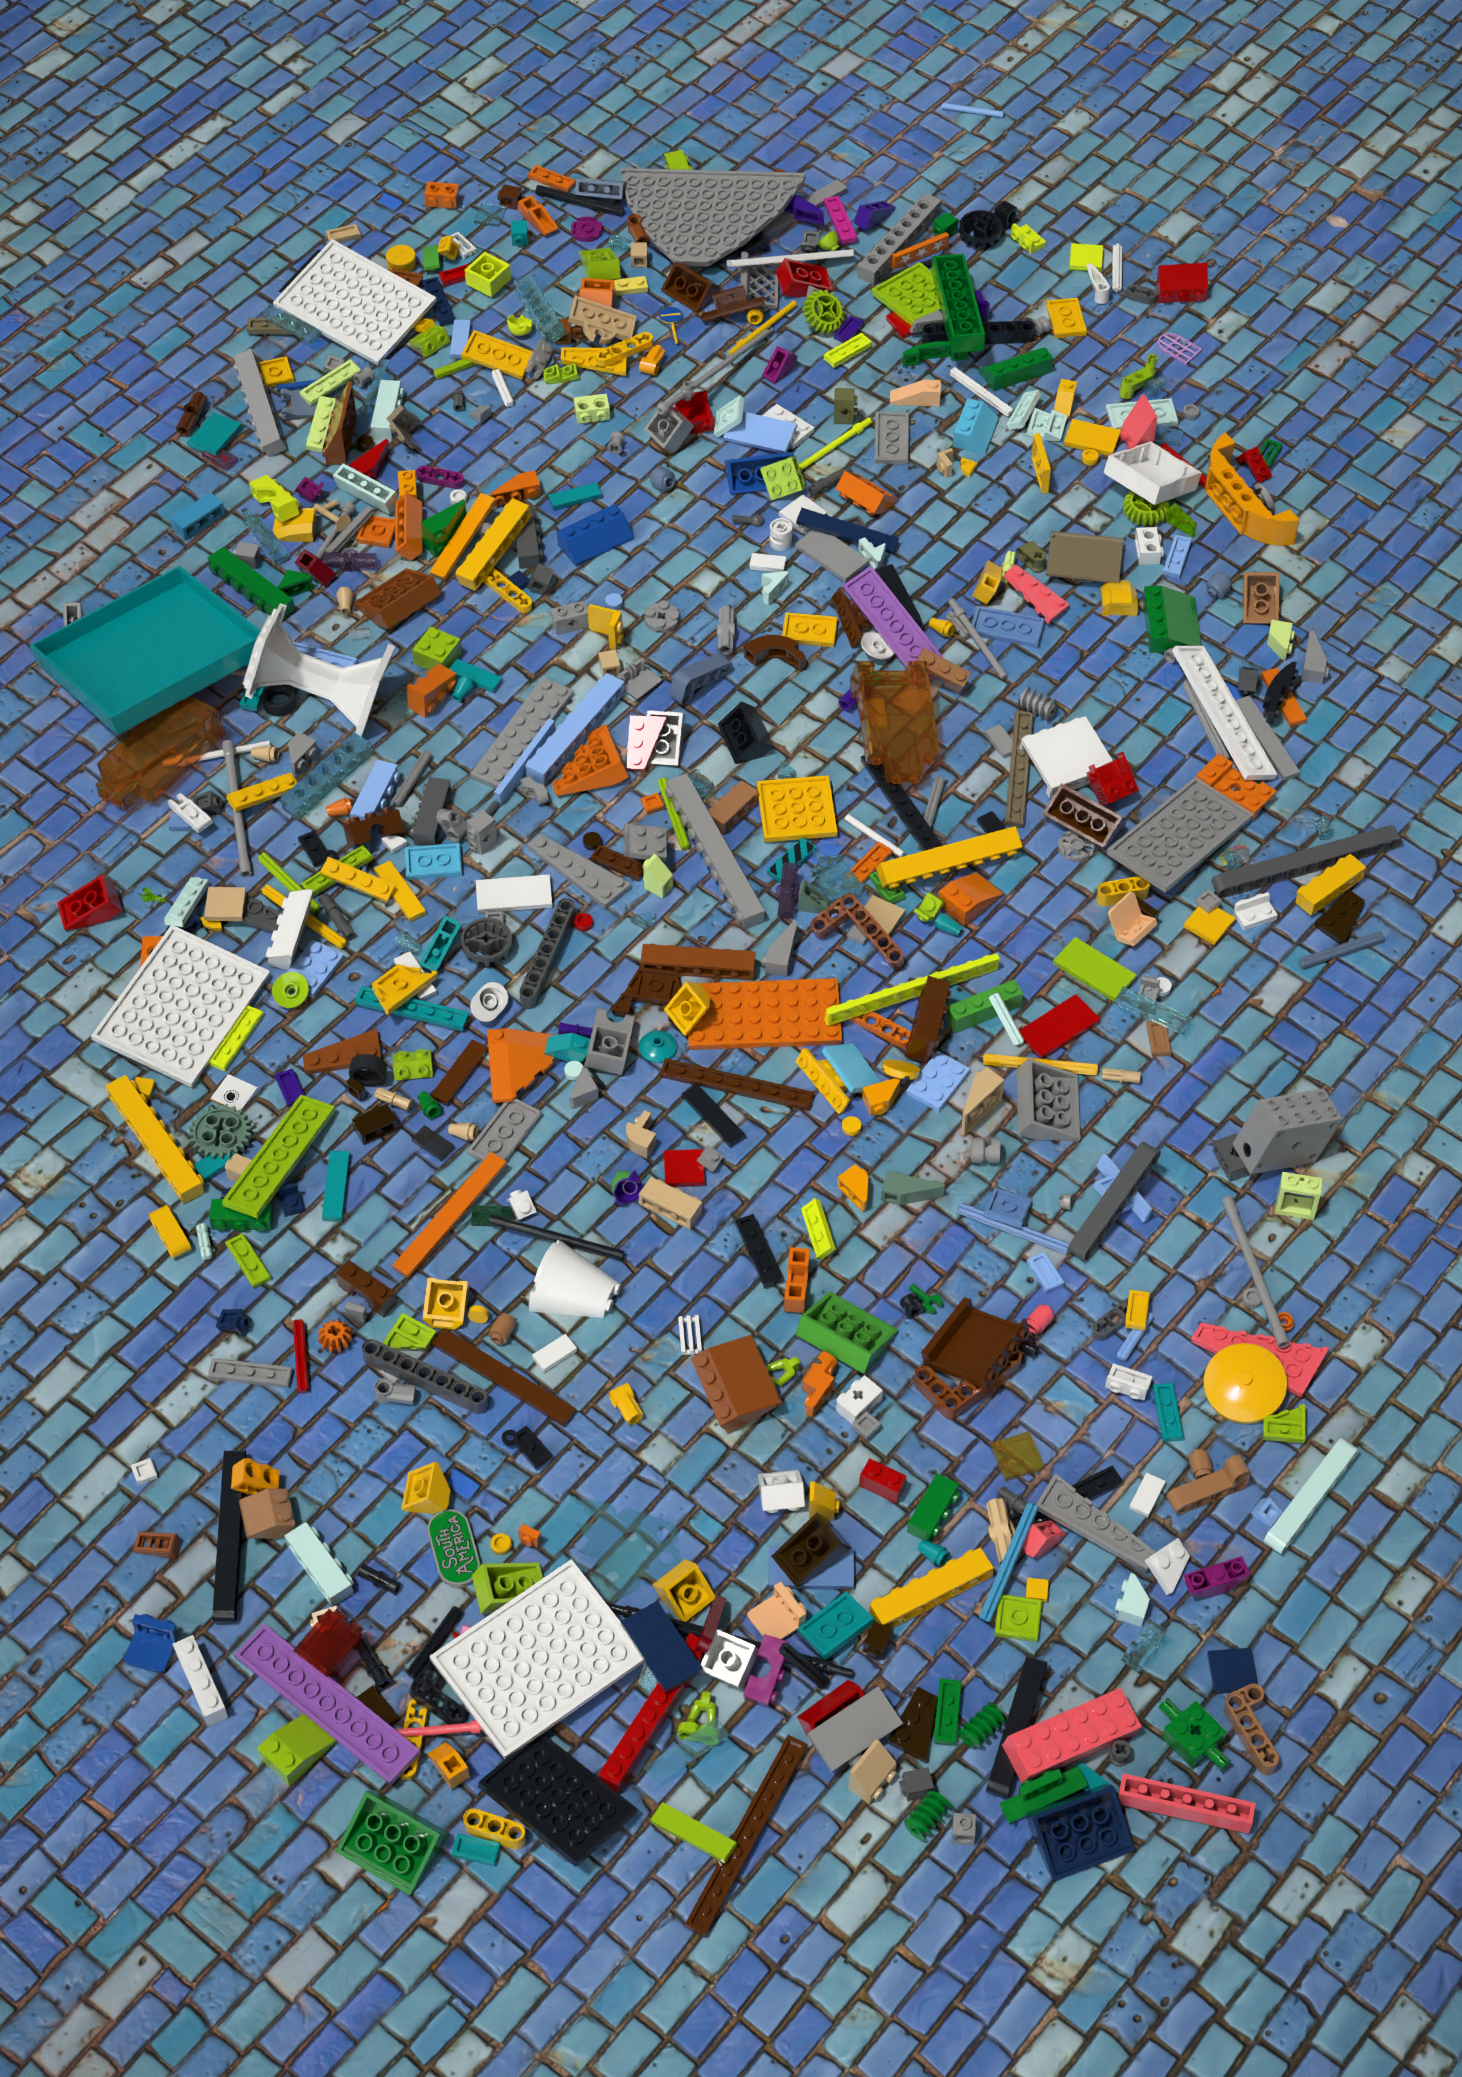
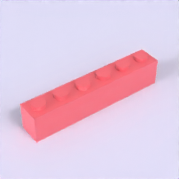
(1186, 1803)

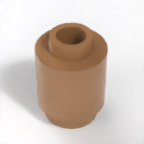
(502, 1329)
(1200, 1463)

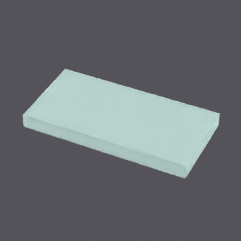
(1162, 407)

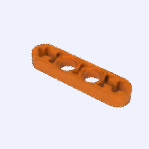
(882, 1022)

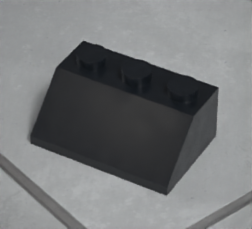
(745, 733)

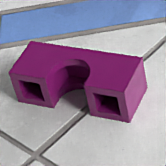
(763, 1689)

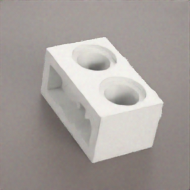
(1148, 546)

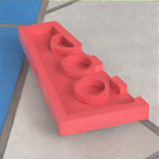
(1038, 594)

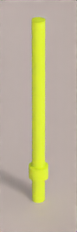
(856, 429)

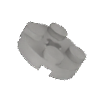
(661, 609)

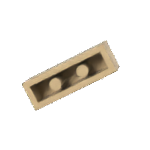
(670, 1203)

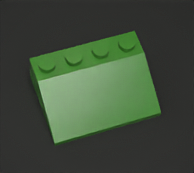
(845, 1332)

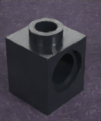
(1006, 213)

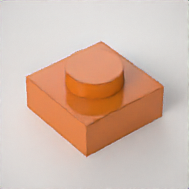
(529, 1536)

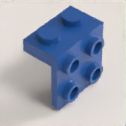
(151, 1643)

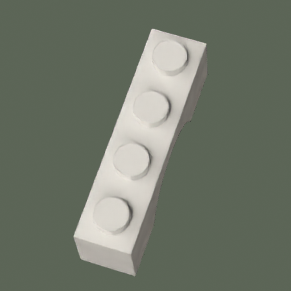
(200, 1681)

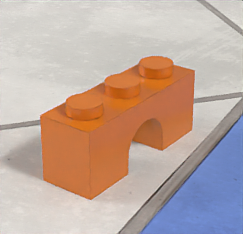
(797, 1280)

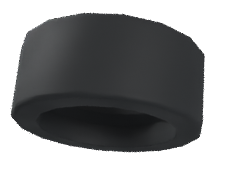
(278, 709)
(370, 1062)

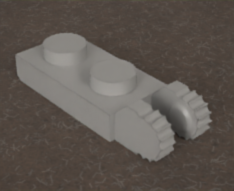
(539, 357)

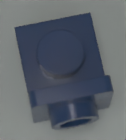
(290, 1199)
(234, 1320)

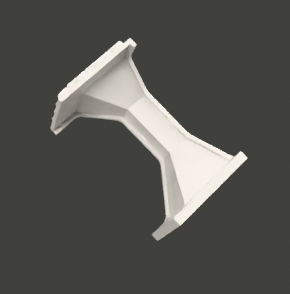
(279, 662)

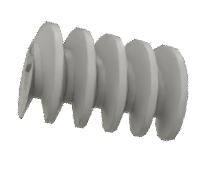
(1037, 704)

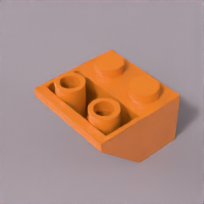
(598, 290)

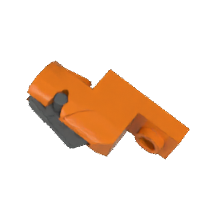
(818, 1381)

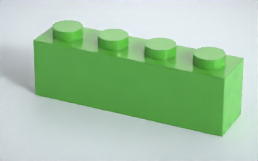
(979, 1007)

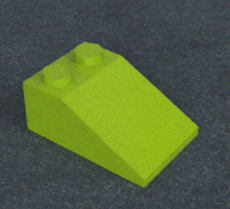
(600, 263)
(502, 1582)
(294, 1748)

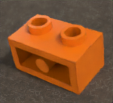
(442, 195)

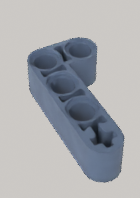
(697, 675)

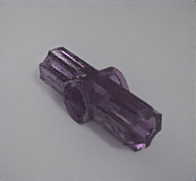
(350, 560)
(787, 890)

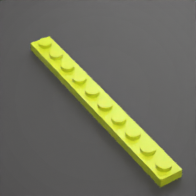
(909, 990)

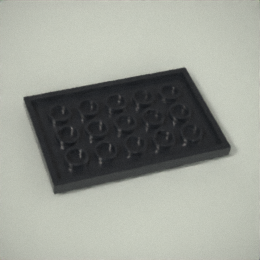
(557, 1799)

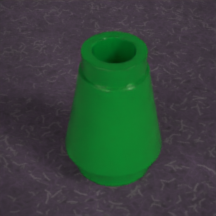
(429, 1105)

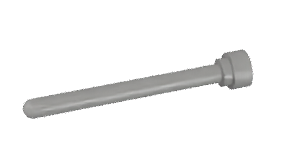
(347, 509)

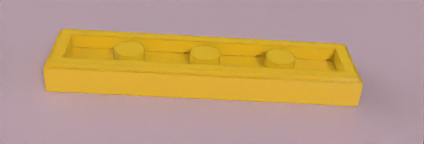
(402, 894)

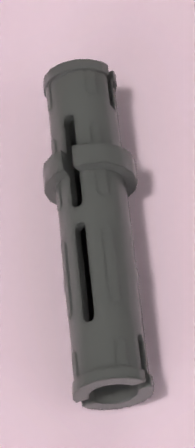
(824, 483)
(333, 912)

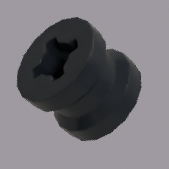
(911, 1305)

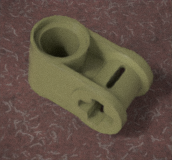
(1032, 556)

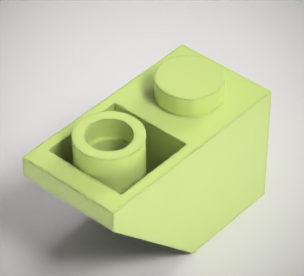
(1279, 638)
(657, 876)

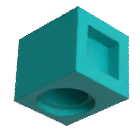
(519, 233)

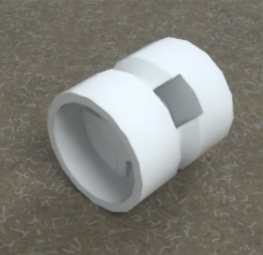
(780, 534)

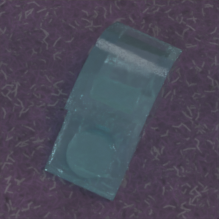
(1144, 1646)

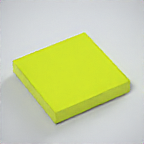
(1084, 254)

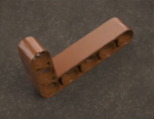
(863, 926)
(955, 1397)

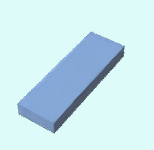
(460, 337)
(1177, 556)

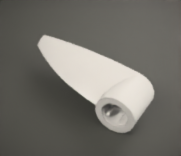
(1099, 284)

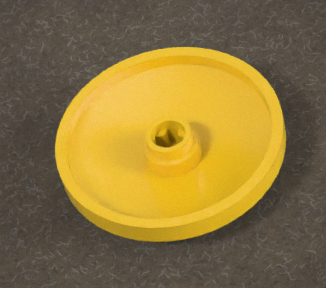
(1245, 1383)

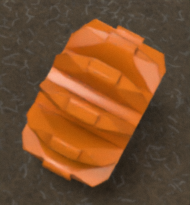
(335, 1335)

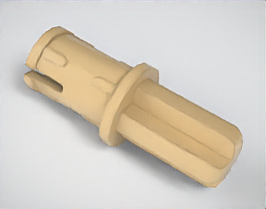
(1120, 1075)
(393, 1099)

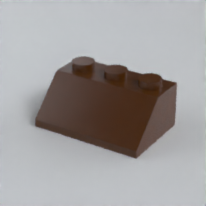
(689, 287)

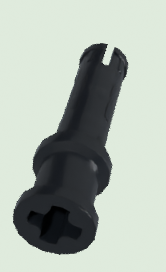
(374, 1667)

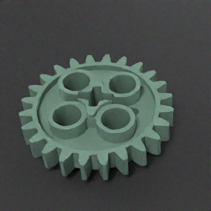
(203, 1130)

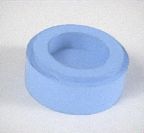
(613, 601)

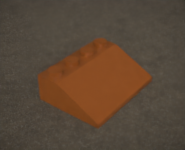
(341, 428)
(398, 598)
(736, 1382)

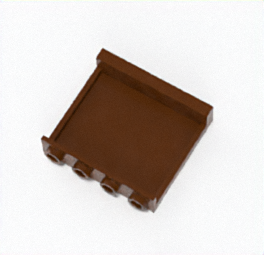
(974, 1345)

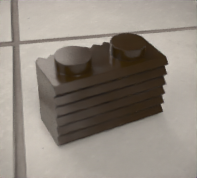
(374, 1123)

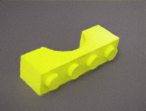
(282, 503)

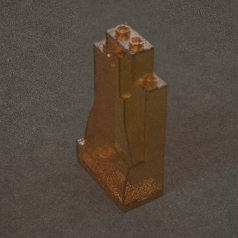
(896, 719)
(158, 753)

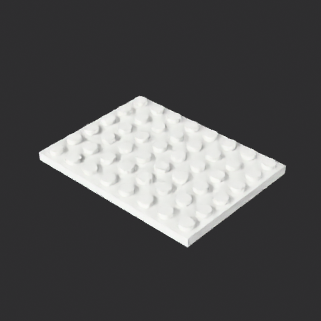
(355, 302)
(180, 1005)
(537, 1658)

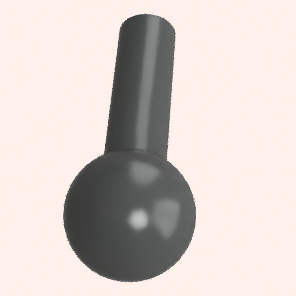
(756, 520)

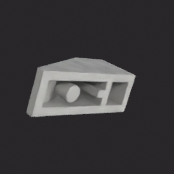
(1315, 661)
(780, 952)

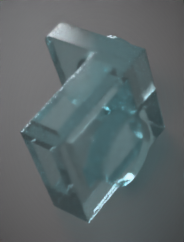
(701, 785)

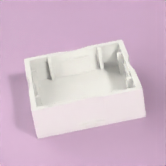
(1152, 472)

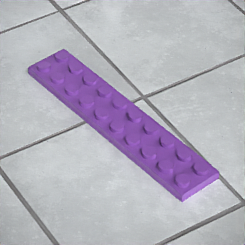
(328, 1705)

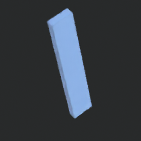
(519, 769)

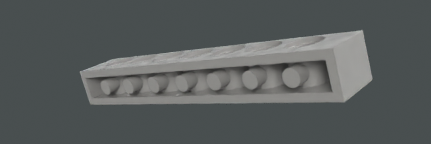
(899, 238)

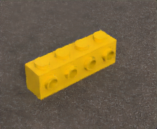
(1330, 884)

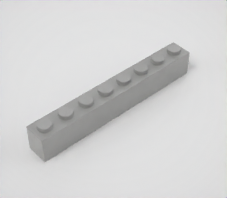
(259, 403)

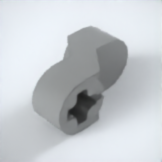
(534, 790)

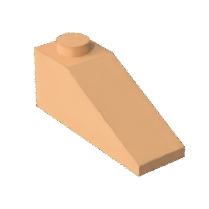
(917, 394)

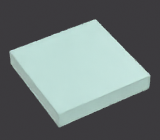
(729, 416)

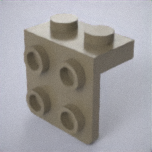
(403, 422)

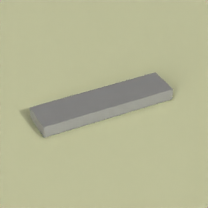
(250, 1373)

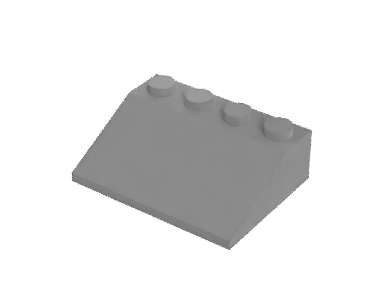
(1047, 1102)

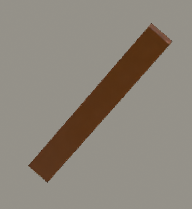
(737, 1084)
(504, 1377)

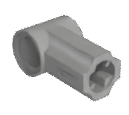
(396, 1392)

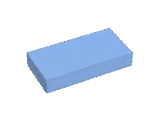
(1045, 1272)

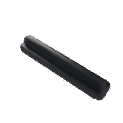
(804, 1665)

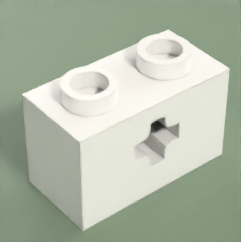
(860, 1397)

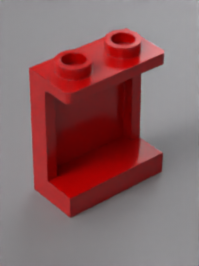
(697, 412)

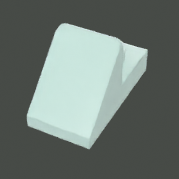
(874, 555)
(773, 585)

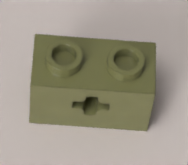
(844, 406)

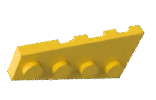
(587, 359)

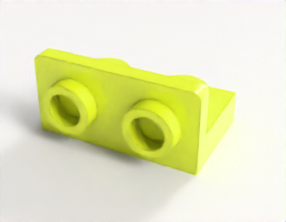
(1027, 238)

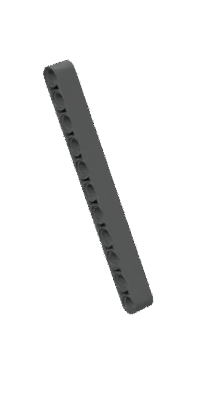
(1305, 861)

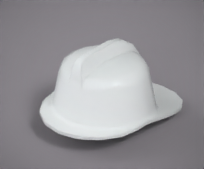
(489, 1001)

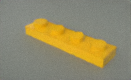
(261, 792)
(357, 879)

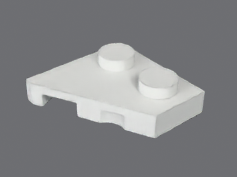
(1168, 1564)

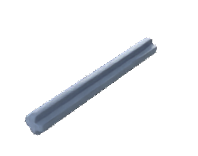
(1341, 950)

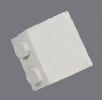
(781, 1491)

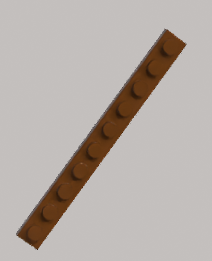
(746, 1835)

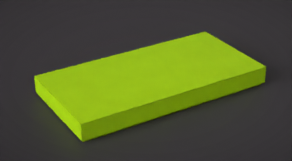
(1094, 969)

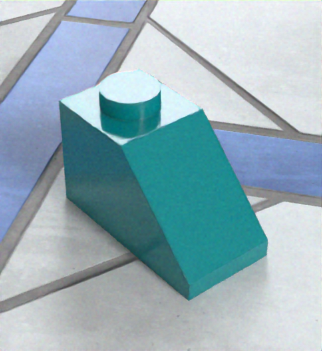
(567, 1047)

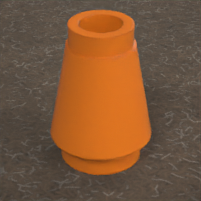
(340, 807)

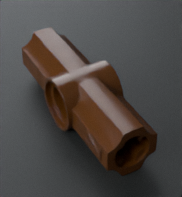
(191, 413)

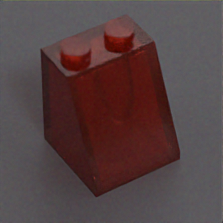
(330, 1643)

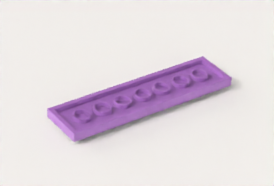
(888, 617)

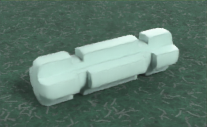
(204, 1241)

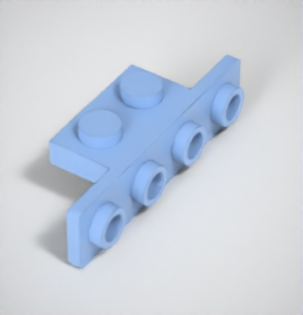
(1110, 1172)

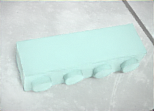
(387, 400)
(366, 488)
(319, 1564)

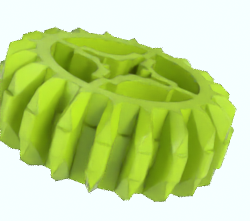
(832, 317)
(1143, 511)

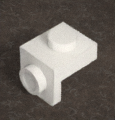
(521, 1204)

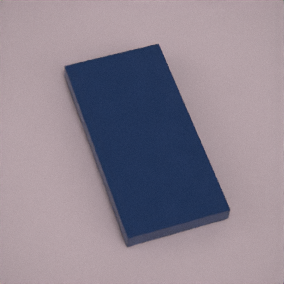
(661, 1646)

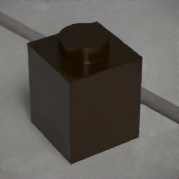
(877, 1641)

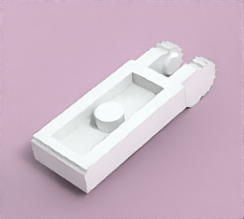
(190, 813)

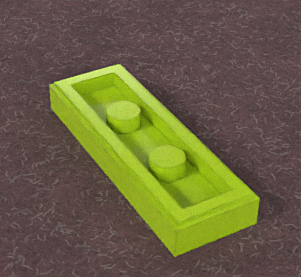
(248, 1261)

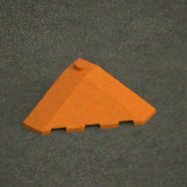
(594, 767)
(515, 1060)

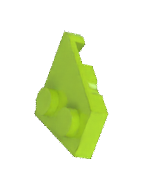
(410, 1334)
(1285, 1426)

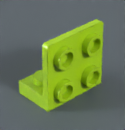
(783, 478)

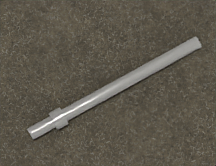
(961, 614)

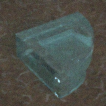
(786, 771)
(643, 920)

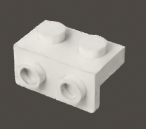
(1128, 1382)

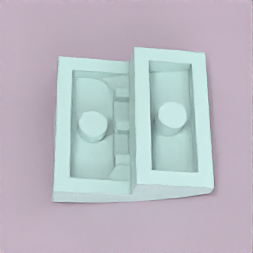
(1048, 425)

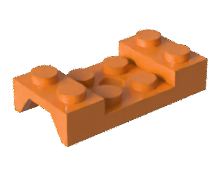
(1223, 777)

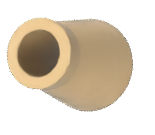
(345, 599)
(265, 753)
(466, 1131)

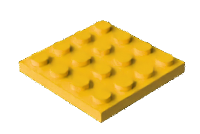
(796, 808)

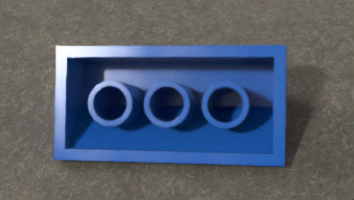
(745, 473)
(594, 535)

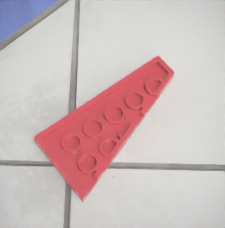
(1297, 1359)

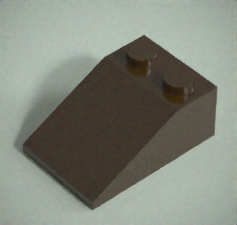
(810, 1550)

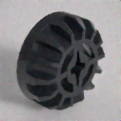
(983, 225)

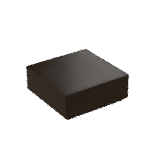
(356, 1089)

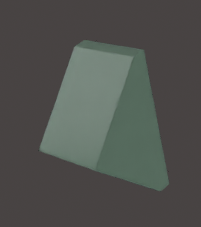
(811, 899)

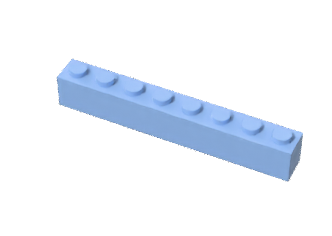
(575, 729)

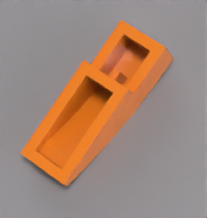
(536, 215)

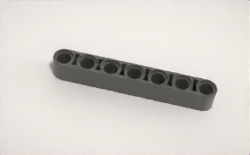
(547, 953)
(1114, 1201)
(430, 1383)

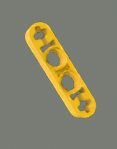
(641, 341)
(510, 588)
(418, 1740)

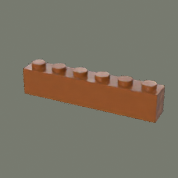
(700, 961)

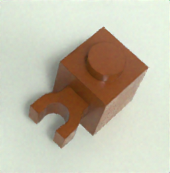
(572, 331)

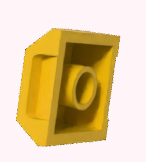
(297, 528)
(1119, 598)
(445, 1303)

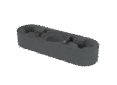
(1112, 1326)

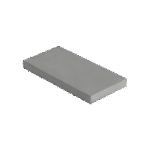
(891, 437)
(832, 554)
(505, 1131)
(854, 1729)

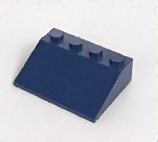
(1080, 1831)

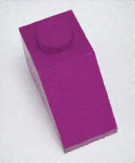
(779, 364)

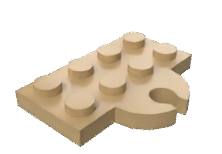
(601, 320)

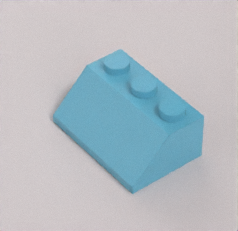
(975, 427)

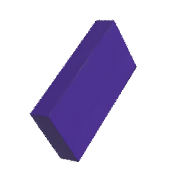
(848, 329)
(289, 1086)

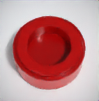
(583, 922)

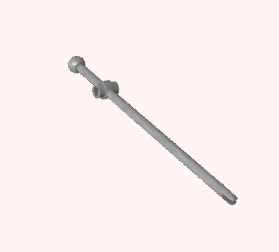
(688, 387)

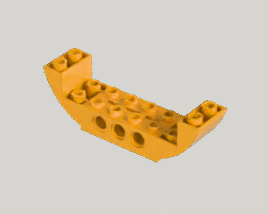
(1241, 504)

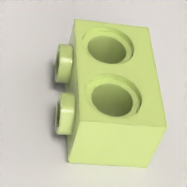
(591, 408)

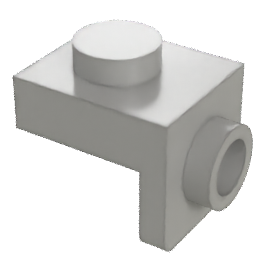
(1149, 987)

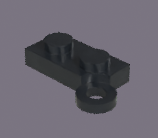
(315, 849)
(528, 1446)

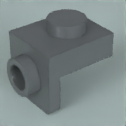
(810, 241)

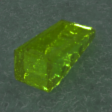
(1181, 520)

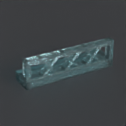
(265, 538)

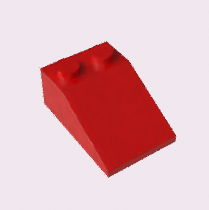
(797, 276)
(90, 904)

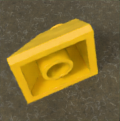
(688, 1006)
(426, 1490)

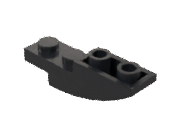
(1279, 690)

